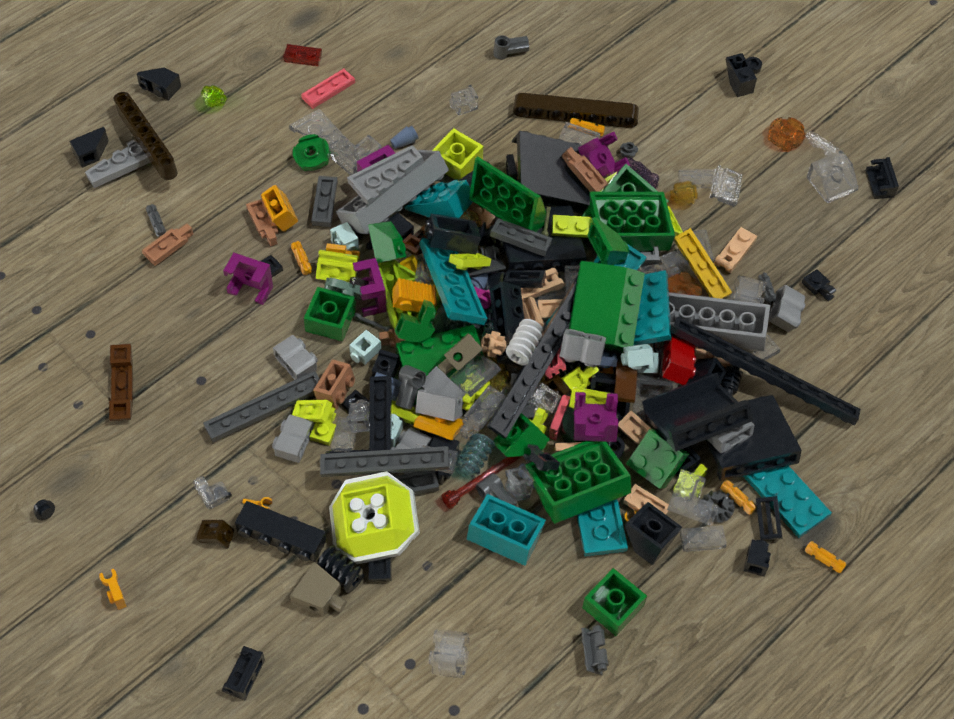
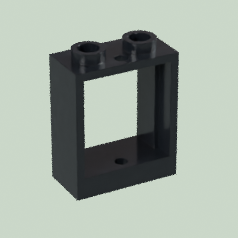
(452, 233)

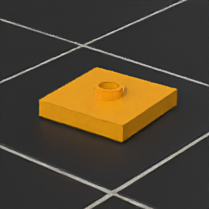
(439, 426)

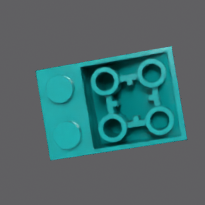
(442, 199)

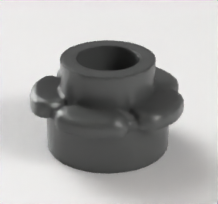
(628, 150)

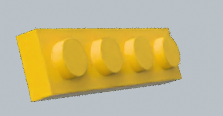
(702, 265)

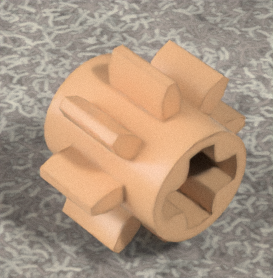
(493, 344)

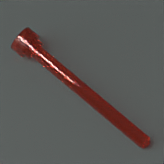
(452, 497)

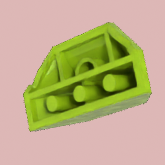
(390, 273)

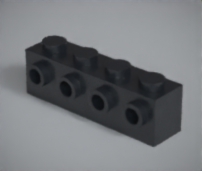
(506, 313)
(280, 531)

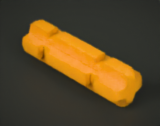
(588, 125)
(301, 258)
(738, 497)
(825, 557)

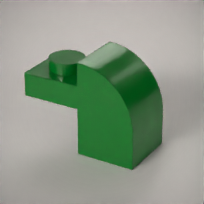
(417, 328)

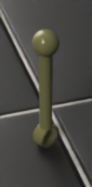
(544, 232)

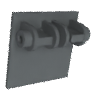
(496, 263)

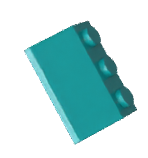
(505, 529)

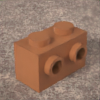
(335, 383)

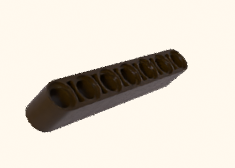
(564, 108)
(145, 136)

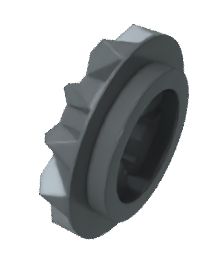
(727, 505)

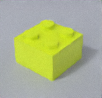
(459, 153)

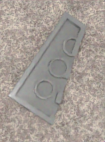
(119, 164)
(381, 176)

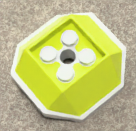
(384, 534)

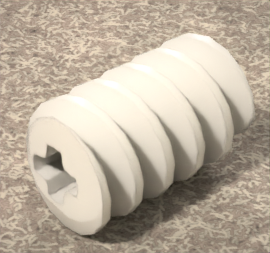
(524, 341)

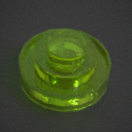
(213, 96)

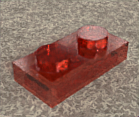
(302, 55)

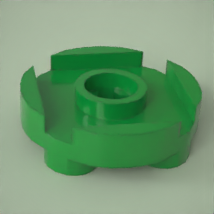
(315, 161)

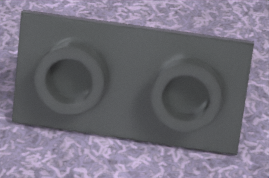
(595, 659)

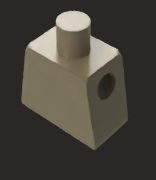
(466, 346)
(318, 592)

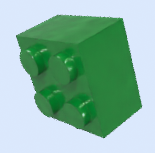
(329, 314)
(656, 459)
(614, 601)

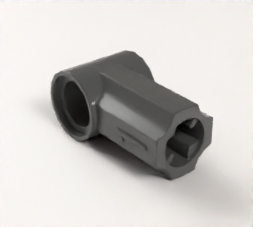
(504, 46)
(411, 381)
(493, 486)

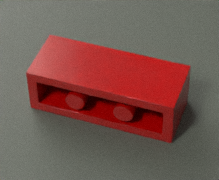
(678, 360)

